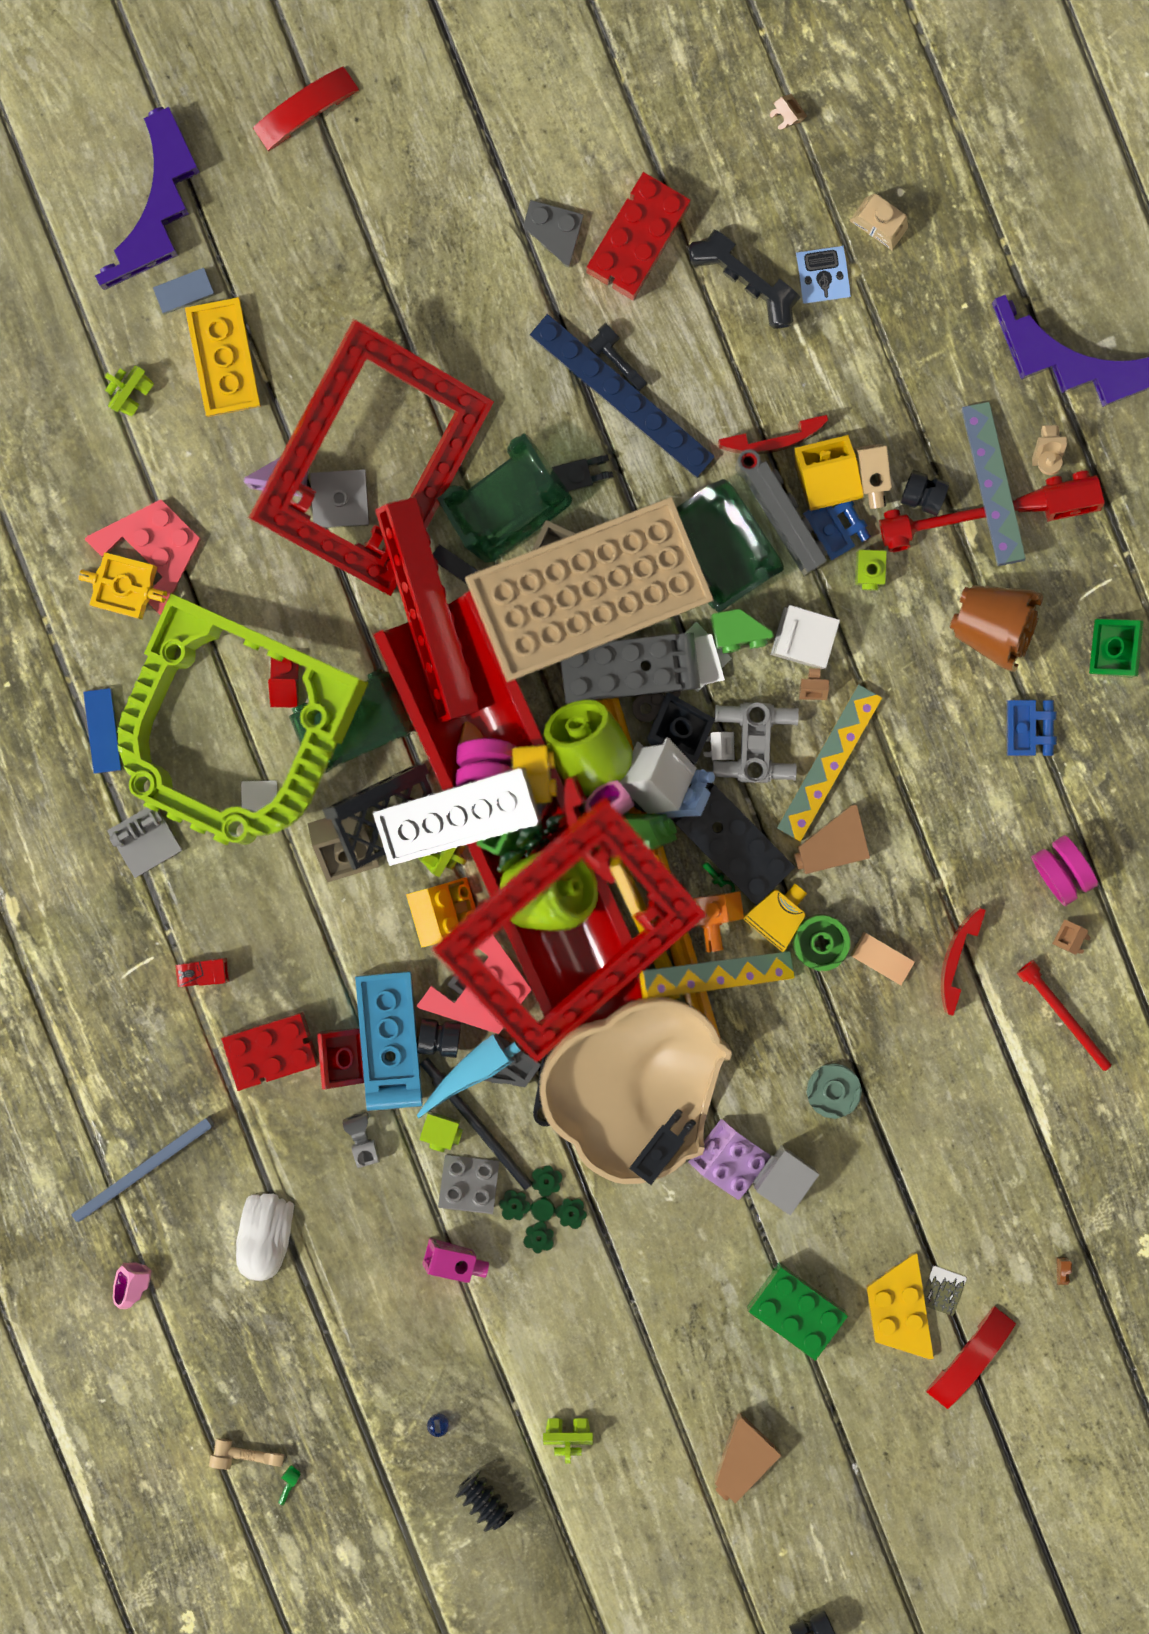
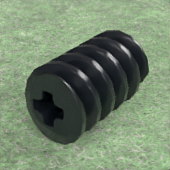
(483, 1502)

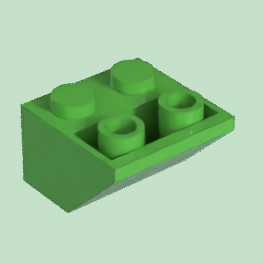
(736, 629)

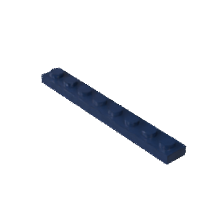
(622, 396)

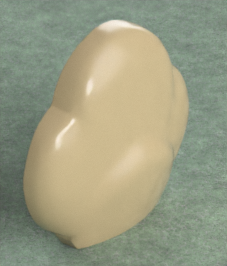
(626, 1077)

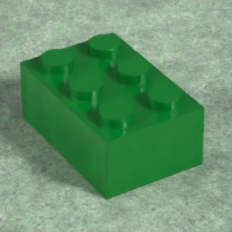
(797, 1311)

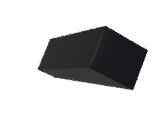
(453, 564)

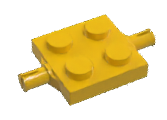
(123, 585)

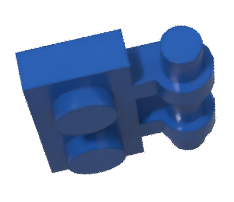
(831, 531)
(1022, 728)

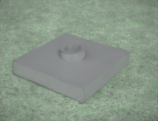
(340, 498)

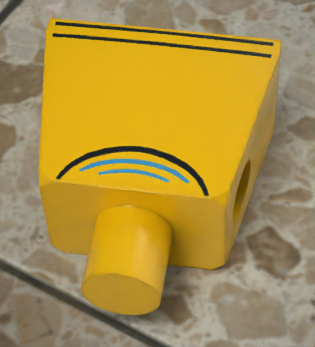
(778, 916)

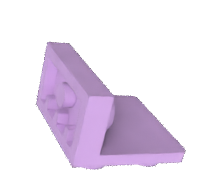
(730, 1160)

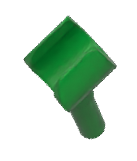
(290, 1476)

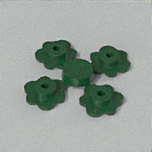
(531, 841)
(542, 1209)

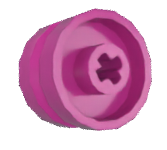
(483, 760)
(1064, 870)

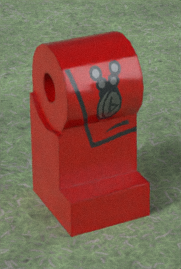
(202, 972)

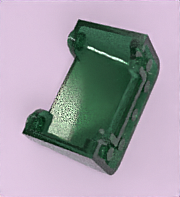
(507, 502)
(728, 544)
(376, 722)

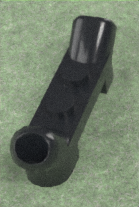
(718, 250)

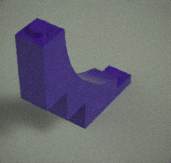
(149, 240)
(1037, 352)

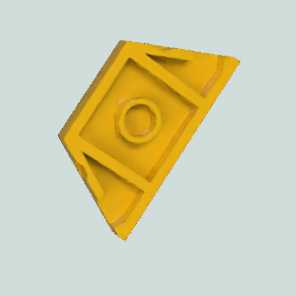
(900, 1309)

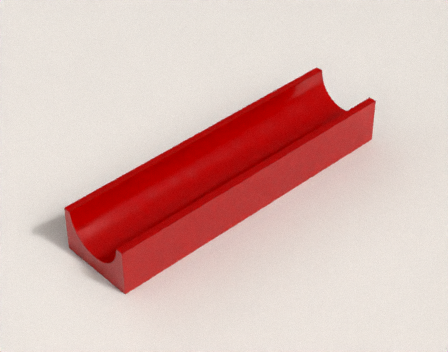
(550, 959)

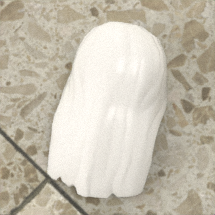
(263, 1236)

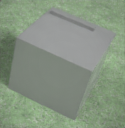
(785, 1180)

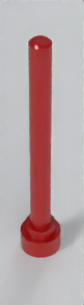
(1031, 974)

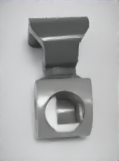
(364, 1149)

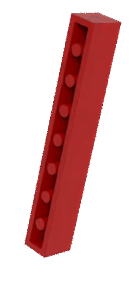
(427, 609)

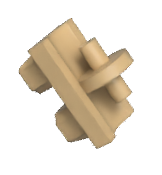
(1049, 450)

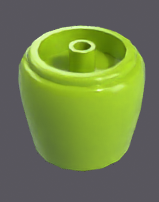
(588, 745)
(563, 903)

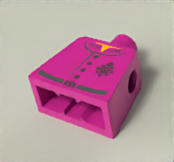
(442, 1258)

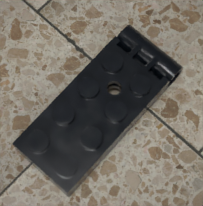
(738, 848)

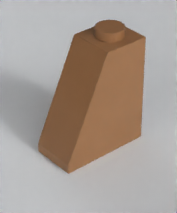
(834, 844)
(744, 1459)

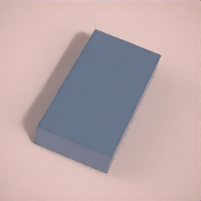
(183, 291)

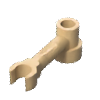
(225, 1452)

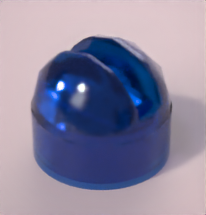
(444, 1425)

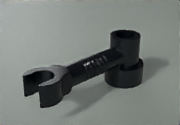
(604, 343)

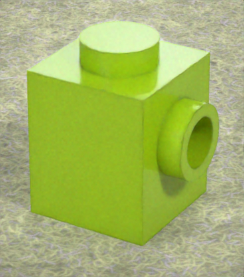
(870, 569)
(440, 1132)

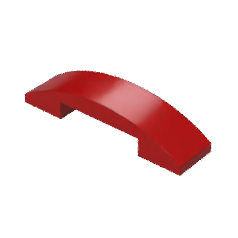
(304, 106)
(807, 428)
(575, 796)
(951, 994)
(972, 1358)

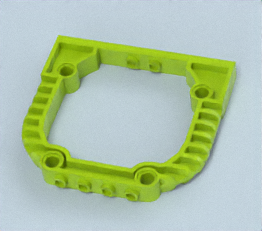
(329, 692)

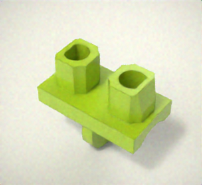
(135, 379)
(447, 858)
(580, 1436)

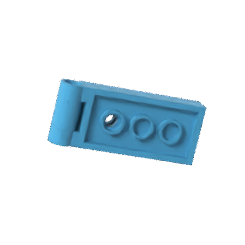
(387, 1025)

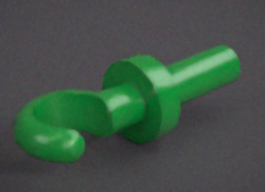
(717, 878)

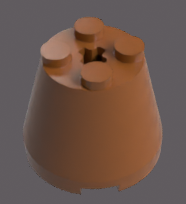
(997, 622)

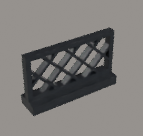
(370, 797)

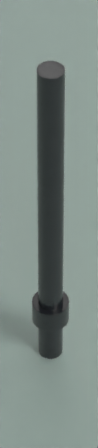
(479, 1127)

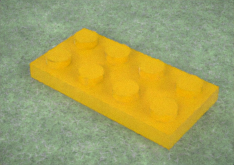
(222, 357)

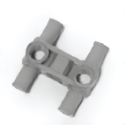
(755, 742)

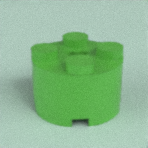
(833, 952)

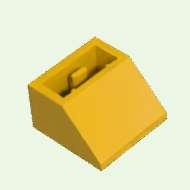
(828, 472)
(440, 909)

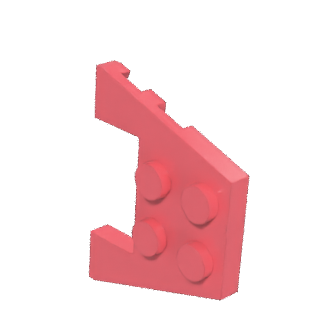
(159, 538)
(468, 1007)

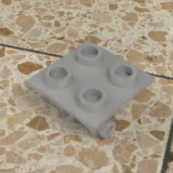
(144, 841)
(468, 1184)

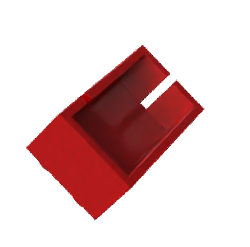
(638, 236)

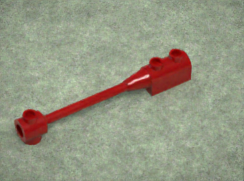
(1056, 498)

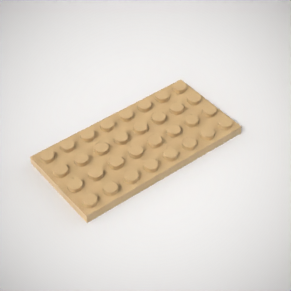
(589, 589)

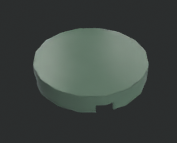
(833, 1090)

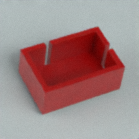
(270, 1051)

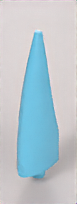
(476, 1067)

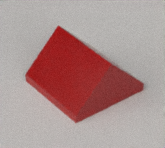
(340, 1058)

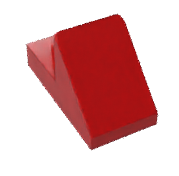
(283, 683)

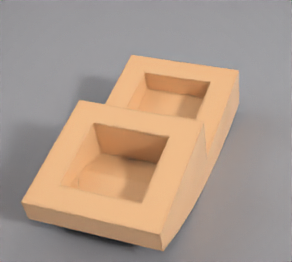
(882, 958)

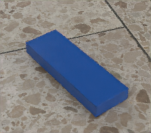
(102, 730)

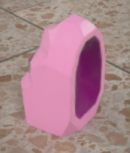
(614, 794)
(130, 1284)

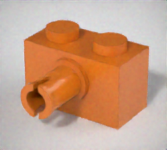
(718, 910)

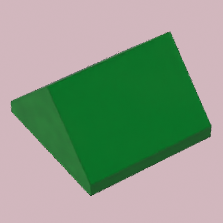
(1116, 647)

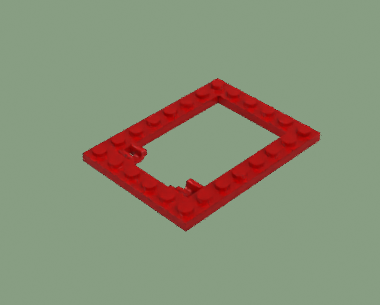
(289, 519)
(614, 837)

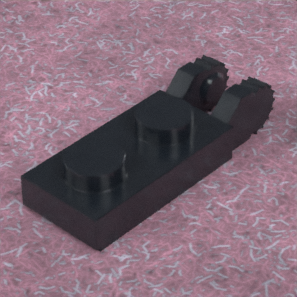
(577, 476)
(661, 1149)

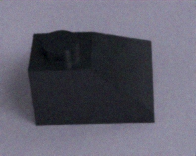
(682, 725)

